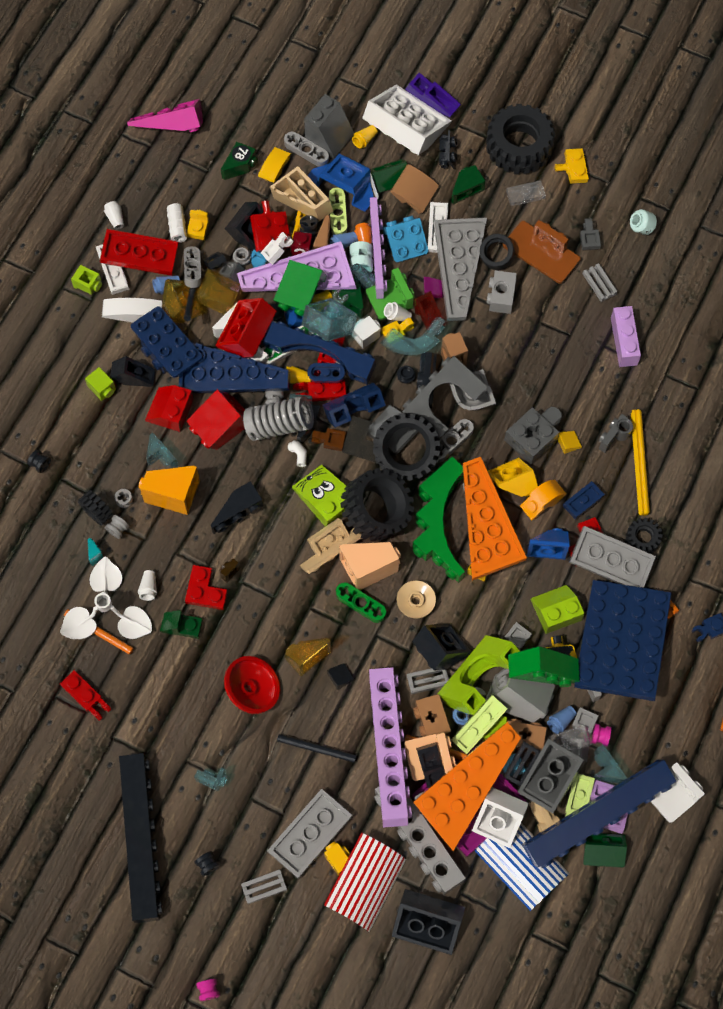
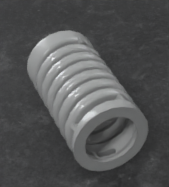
(280, 419)

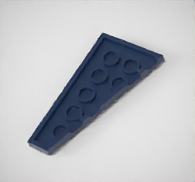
(232, 374)

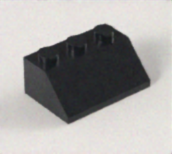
(428, 921)

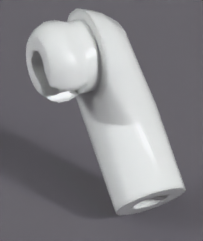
(299, 449)

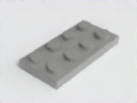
(611, 558)
(309, 833)

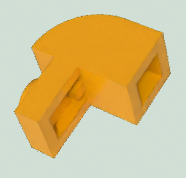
(542, 497)

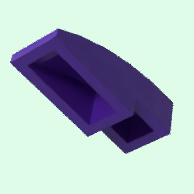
(432, 95)

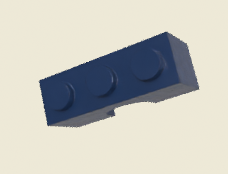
(365, 398)

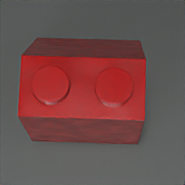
(217, 420)

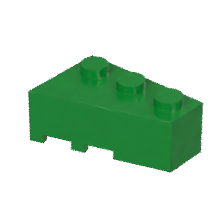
(544, 666)

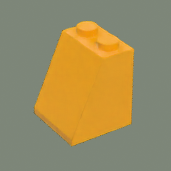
(170, 488)

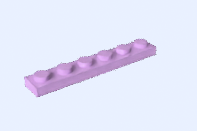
(378, 253)

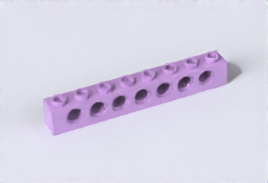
(391, 815)

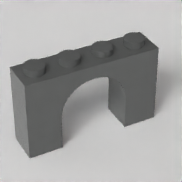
(452, 372)

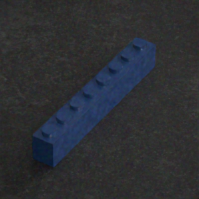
(598, 813)

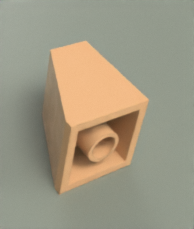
(369, 562)

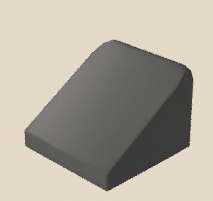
(230, 270)

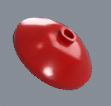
(258, 679)

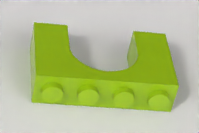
(459, 689)

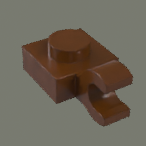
(332, 439)

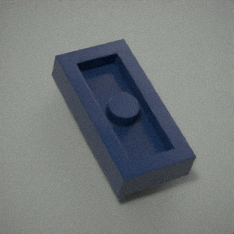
(583, 500)

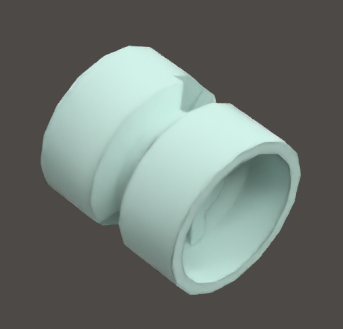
(361, 253)

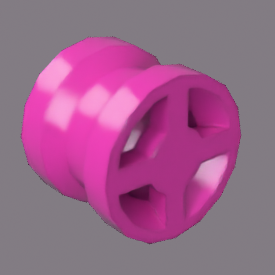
(601, 734)
(208, 990)

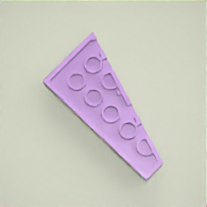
(326, 258)

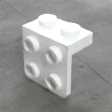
(680, 797)

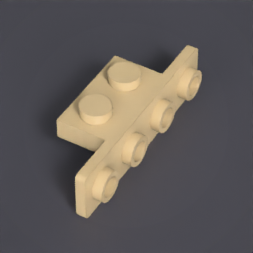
(327, 543)

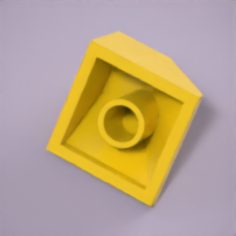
(514, 477)

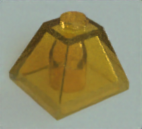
(217, 292)
(175, 301)
(307, 654)

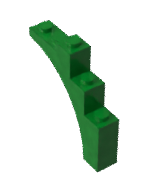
(432, 541)

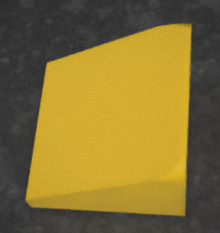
(568, 441)

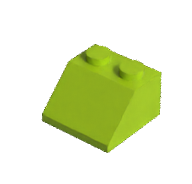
(557, 609)

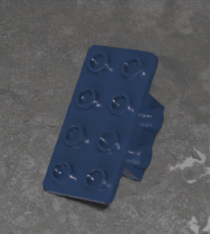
(165, 343)

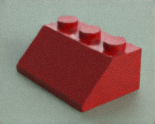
(246, 327)

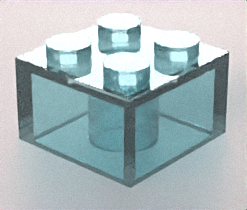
(329, 319)

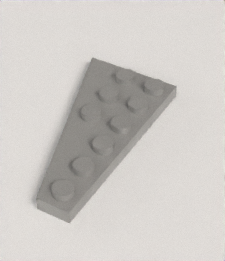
(458, 255)

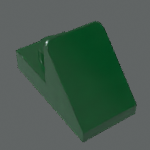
(182, 625)

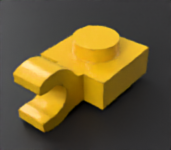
(405, 326)

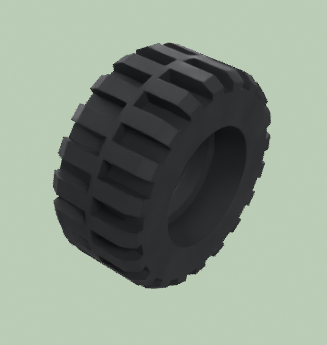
(525, 120)

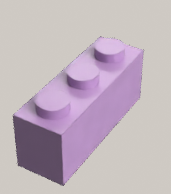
(625, 336)

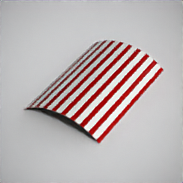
(365, 881)

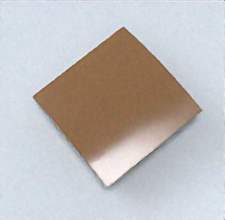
(414, 188)

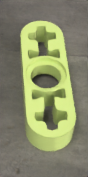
(342, 206)

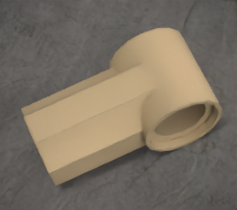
(543, 816)

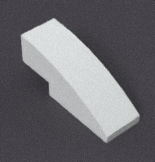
(128, 308)

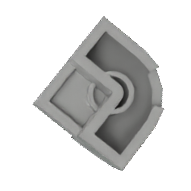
(466, 402)

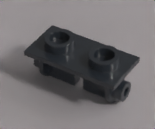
(448, 144)

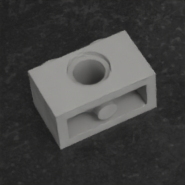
(501, 301)

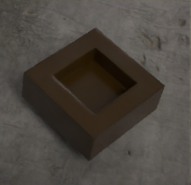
(229, 569)

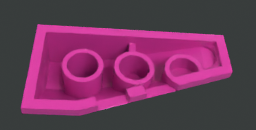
(183, 117)

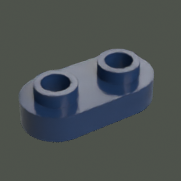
(327, 371)

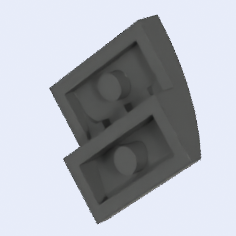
(399, 437)

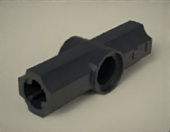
(427, 367)

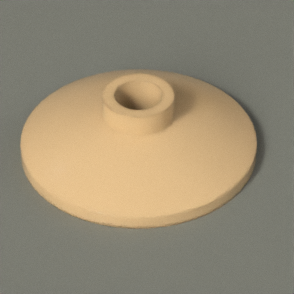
(416, 590)

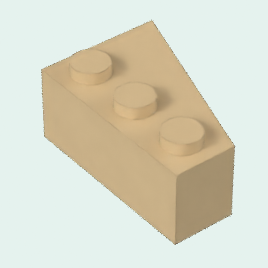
(301, 194)

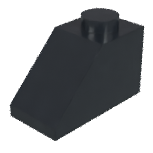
(132, 373)

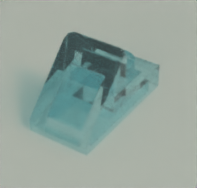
(157, 450)
(611, 771)

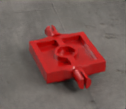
(268, 226)

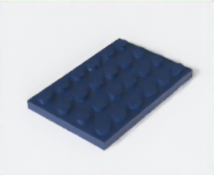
(623, 640)

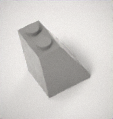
(522, 697)

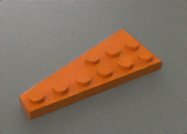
(490, 532)
(460, 792)

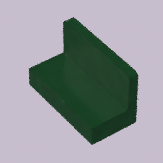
(387, 174)
(605, 850)

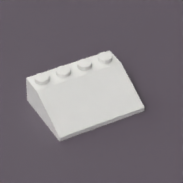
(406, 119)

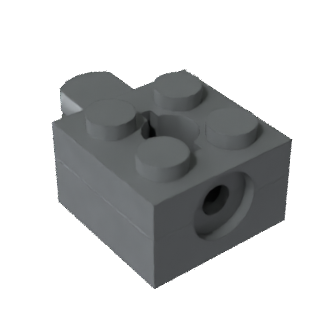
(534, 433)

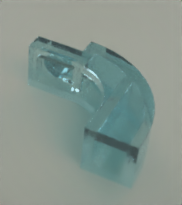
(402, 345)

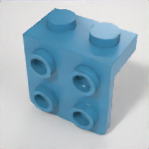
(406, 238)

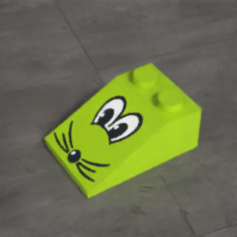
(322, 494)

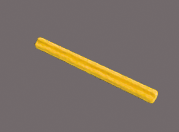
(640, 463)

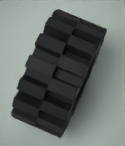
(95, 507)
(635, 527)

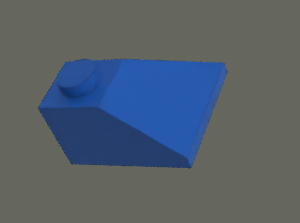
(550, 544)

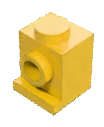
(336, 856)

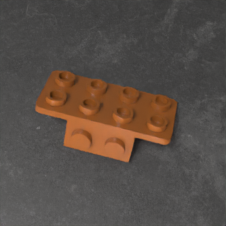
(544, 249)

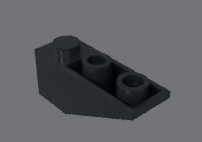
(239, 504)

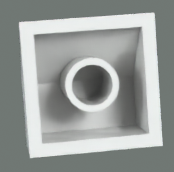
(500, 817)

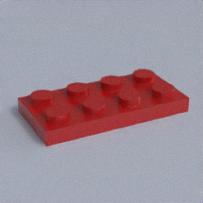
(139, 252)

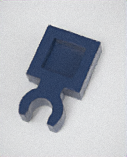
(711, 626)

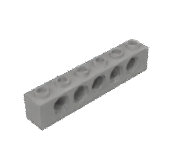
(430, 841)

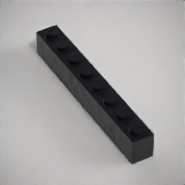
(139, 838)

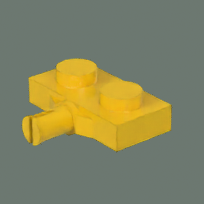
(574, 166)

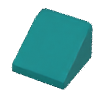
(94, 552)

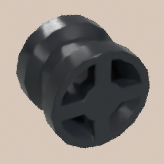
(308, 225)
(39, 461)
(207, 863)

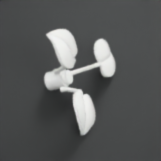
(78, 621)

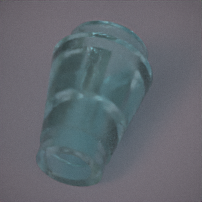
(363, 276)

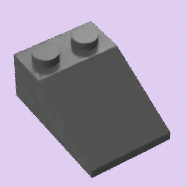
(551, 776)

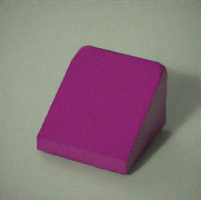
(433, 285)

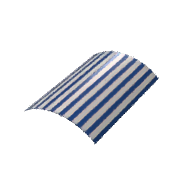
(518, 872)

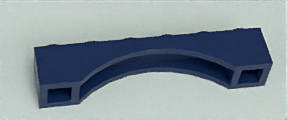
(285, 339)

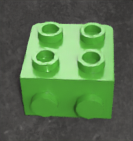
(396, 292)

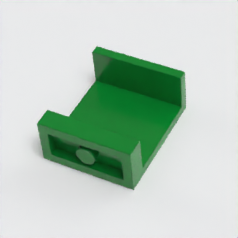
(298, 287)

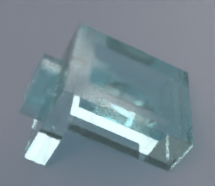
(207, 778)

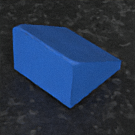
(293, 320)

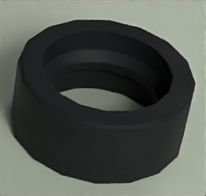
(494, 238)

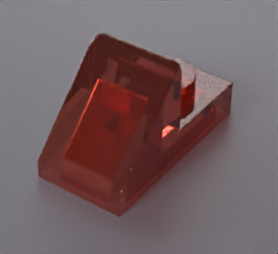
(427, 308)

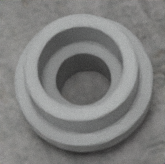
(242, 252)

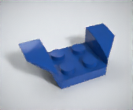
(348, 176)

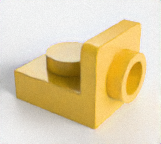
(198, 224)

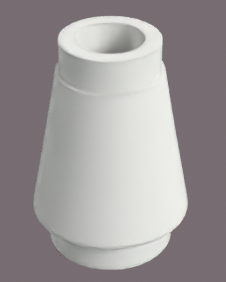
(114, 214)
(395, 312)
(147, 588)

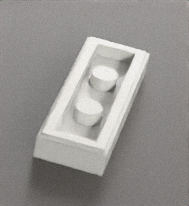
(438, 211)
(114, 275)

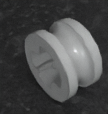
(126, 493)

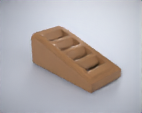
(324, 234)

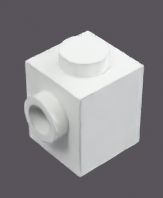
(366, 331)

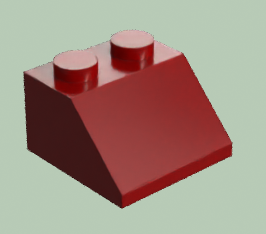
(170, 407)

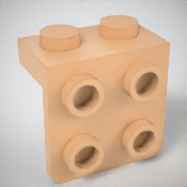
(442, 742)

